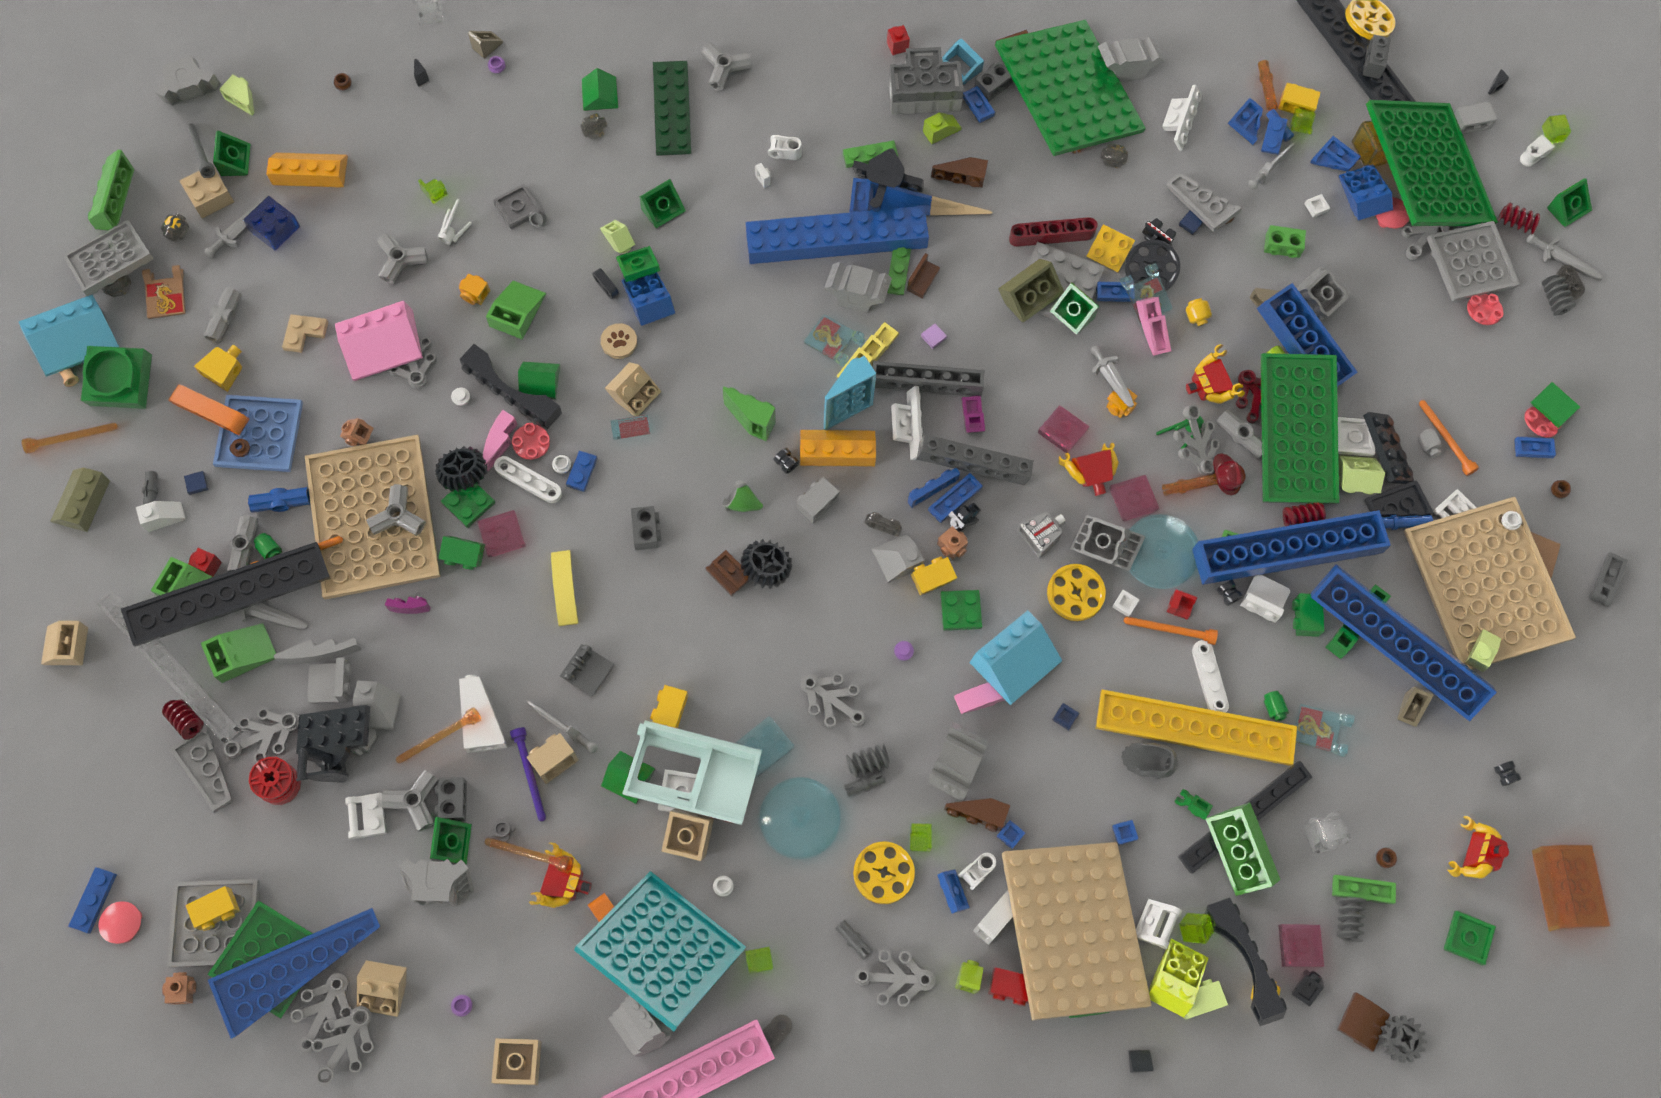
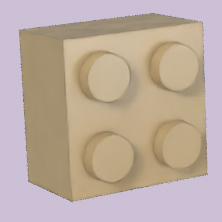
(206, 193)
(552, 757)
(687, 834)
(516, 1061)

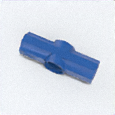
(279, 499)

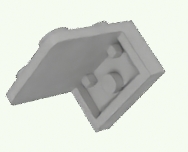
(329, 682)

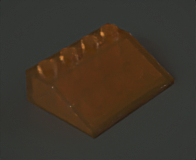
(1570, 887)

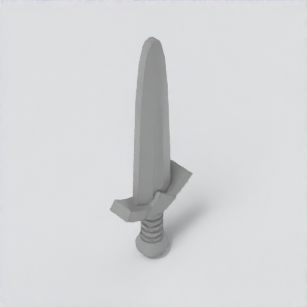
(1264, 172)
(229, 235)
(1563, 256)
(1107, 368)
(273, 615)
(575, 735)

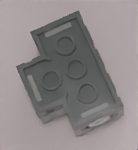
(925, 83)

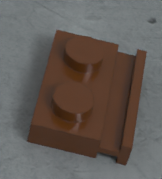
(727, 572)

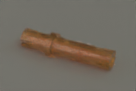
(1266, 79)
(1182, 485)

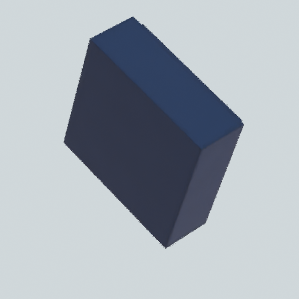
(1190, 222)
(196, 482)
(1065, 716)

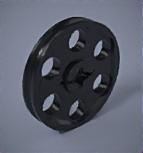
(1153, 257)

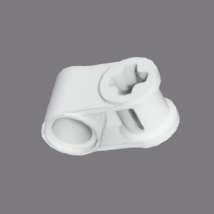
(784, 147)
(1536, 151)
(975, 872)

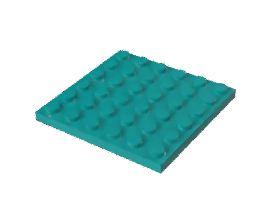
(660, 950)

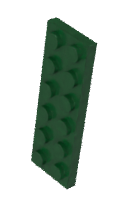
(671, 108)

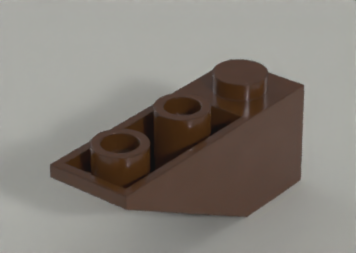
(964, 171)
(982, 811)

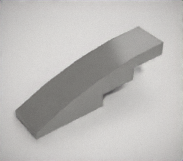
(310, 652)

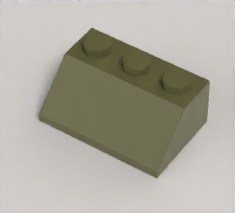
(1031, 289)
(80, 499)

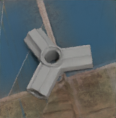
(723, 64)
(393, 250)
(397, 503)
(418, 811)

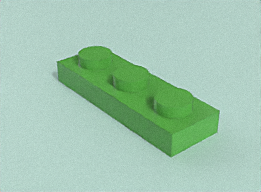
(866, 152)
(899, 270)
(1364, 888)

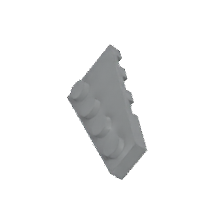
(1202, 202)

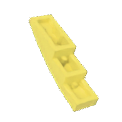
(875, 345)

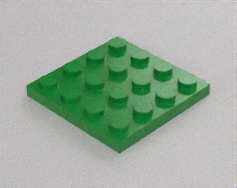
(258, 935)

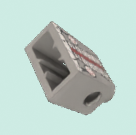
(1042, 532)

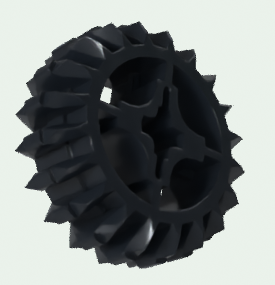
(461, 469)
(774, 572)

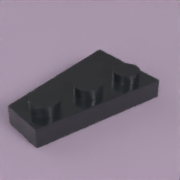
(1400, 501)

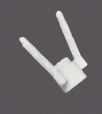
(447, 233)

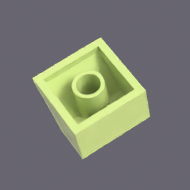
(1360, 474)

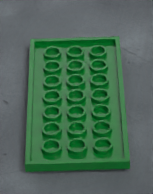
(1299, 428)

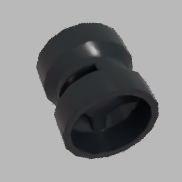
(786, 461)
(1229, 592)
(1510, 777)

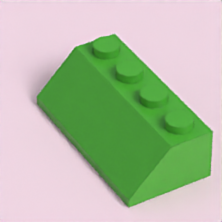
(111, 191)
(1243, 849)

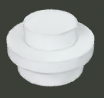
(460, 396)
(561, 464)
(1511, 520)
(723, 886)

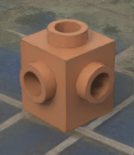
(356, 432)
(953, 543)
(179, 989)

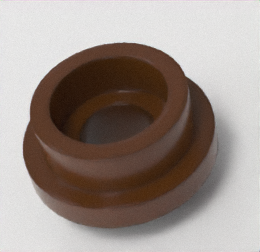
(342, 77)
(240, 452)
(1562, 484)
(1391, 855)

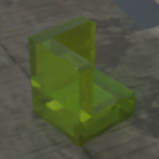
(1302, 121)
(1556, 128)
(433, 190)
(920, 837)
(1196, 928)
(759, 960)

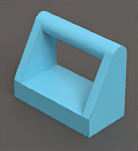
(968, 55)

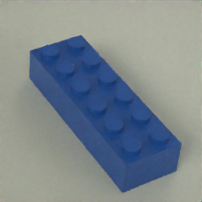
(1302, 330)

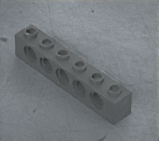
(929, 378)
(975, 459)

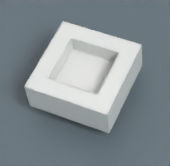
(763, 175)
(1317, 205)
(1125, 603)

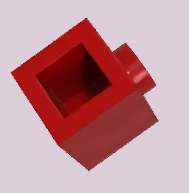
(898, 39)
(205, 561)

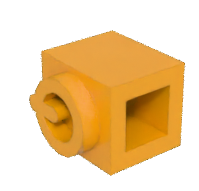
(474, 289)
(1118, 407)

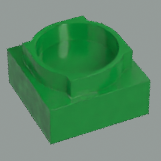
(116, 377)

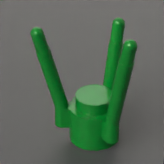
(1180, 425)

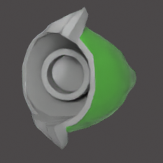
(741, 499)

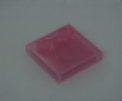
(1063, 429)
(1134, 497)
(501, 533)
(1301, 945)

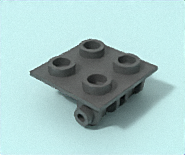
(586, 669)

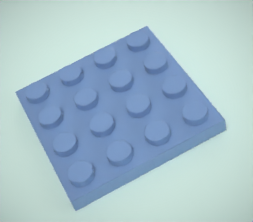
(269, 432)

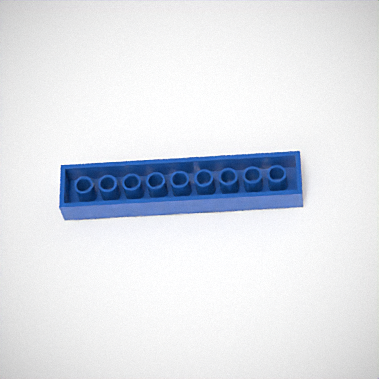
(836, 235)
(1290, 547)
(1403, 642)

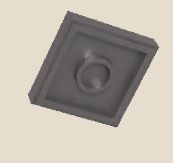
(516, 205)

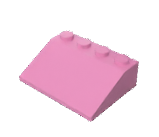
(379, 340)

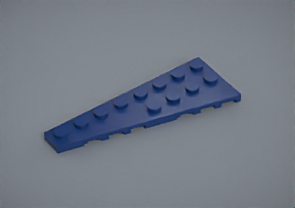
(263, 983)

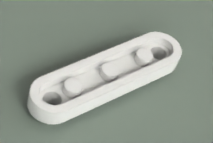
(528, 479)
(1210, 676)

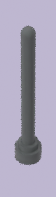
(206, 168)

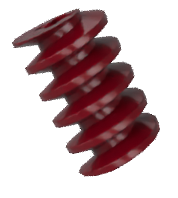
(1521, 218)
(1304, 513)
(182, 718)

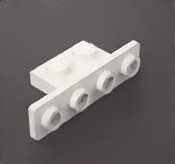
(1180, 116)
(907, 421)

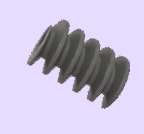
(1557, 294)
(868, 760)
(1350, 919)

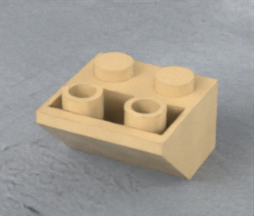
(633, 389)
(65, 643)
(381, 987)

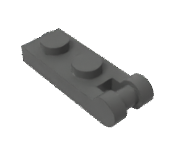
(1609, 579)

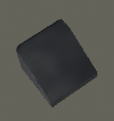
(420, 73)
(1499, 82)
(1140, 1061)

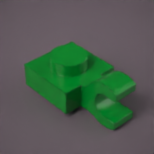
(1195, 804)

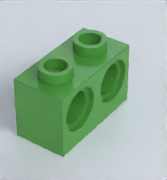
(1285, 238)

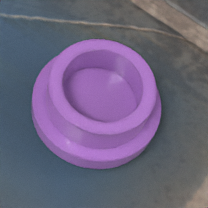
(496, 64)
(904, 650)
(461, 1005)

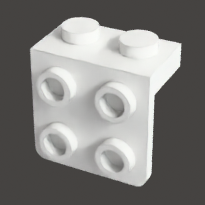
(1265, 598)

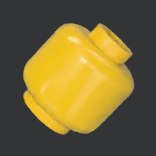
(1198, 311)

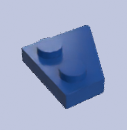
(1247, 120)
(1336, 156)

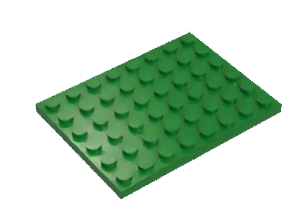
(1069, 87)
(1430, 163)

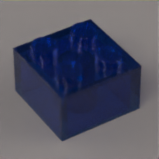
(271, 223)

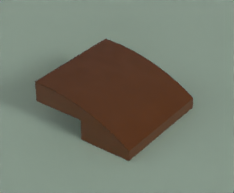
(1363, 1021)

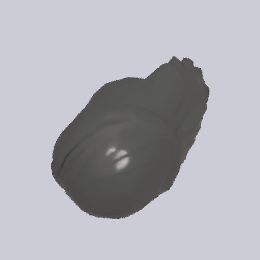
(1150, 760)

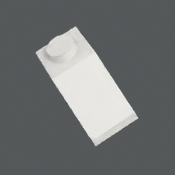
(160, 514)

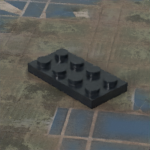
(1389, 448)

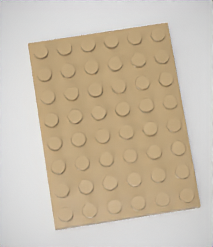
(355, 485)
(1489, 581)
(1075, 930)

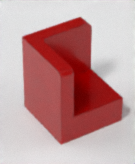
(1181, 604)

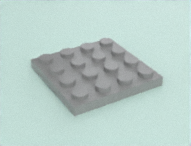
(107, 258)
(1473, 261)
(1069, 270)
(202, 948)

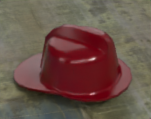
(1228, 473)

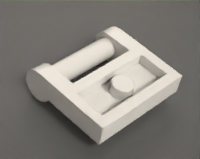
(1455, 503)
(373, 816)
(1152, 920)

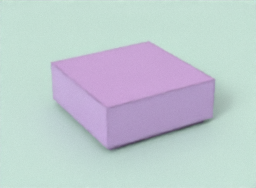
(933, 336)

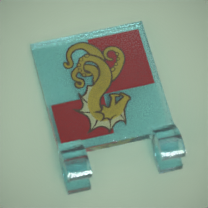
(1146, 289)
(832, 338)
(1321, 728)

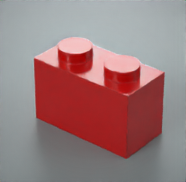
(1008, 985)

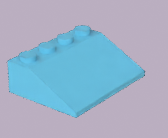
(63, 333)
(850, 392)
(1017, 658)

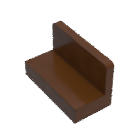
(922, 277)

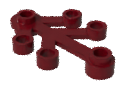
(1252, 385)

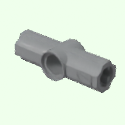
(222, 315)
(1233, 425)
(245, 533)

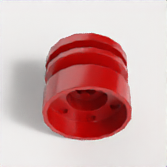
(284, 786)

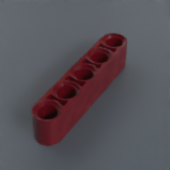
(1061, 228)

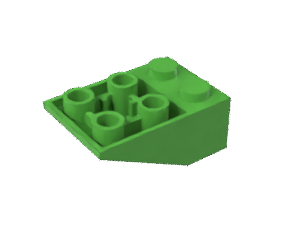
(515, 309)
(755, 416)
(176, 576)
(238, 651)

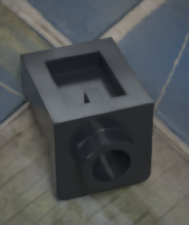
(1308, 987)

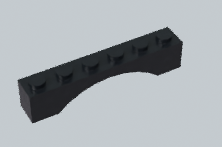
(539, 407)
(1226, 922)

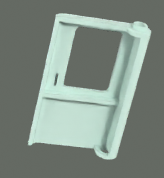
(721, 781)

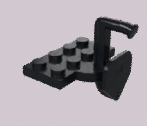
(886, 171)
(327, 741)

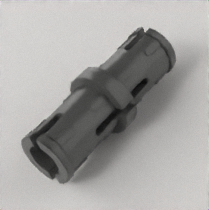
(150, 487)
(864, 783)
(853, 939)

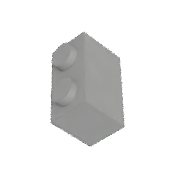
(1475, 117)
(817, 499)

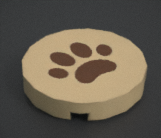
(618, 341)

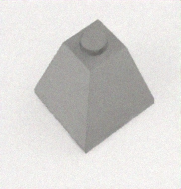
(898, 557)
(382, 703)

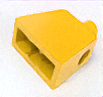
(220, 366)

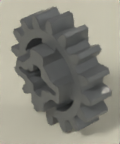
(1405, 1046)

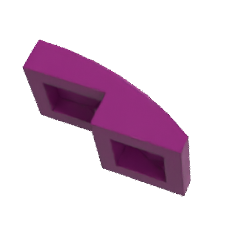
(973, 414)

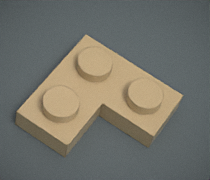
(299, 328)

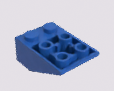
(1366, 192)
(649, 298)

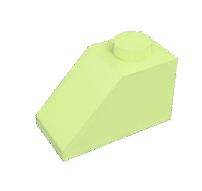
(238, 93)
(618, 236)
(1484, 651)
(1209, 998)

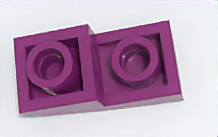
(412, 606)

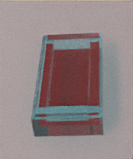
(630, 427)

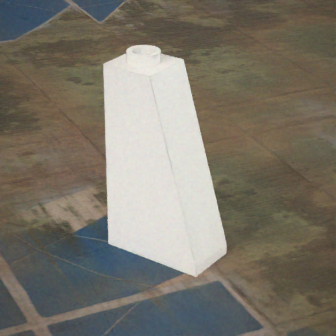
(486, 733)
(995, 919)

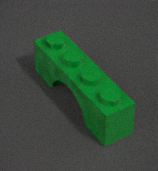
(1345, 637)

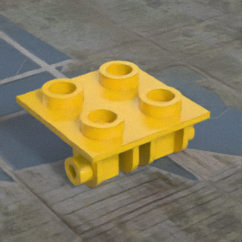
(1110, 248)

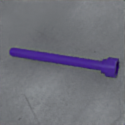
(519, 737)

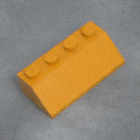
(307, 169)
(837, 448)

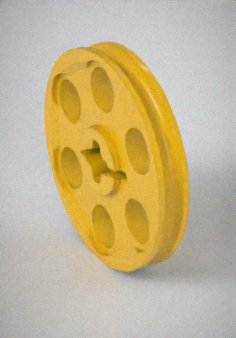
(1367, 12)
(1078, 584)
(875, 877)

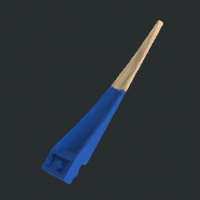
(864, 190)

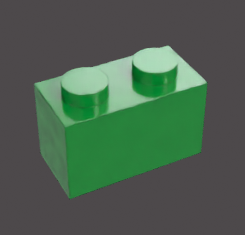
(461, 551)
(1308, 616)

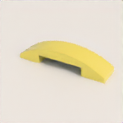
(564, 588)

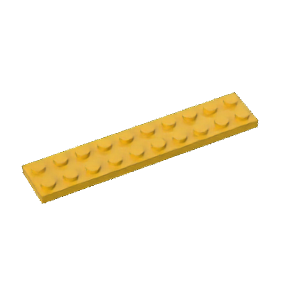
(1196, 727)

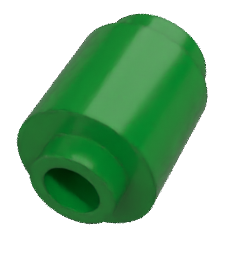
(267, 546)
(1276, 706)

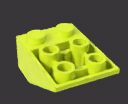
(1178, 978)

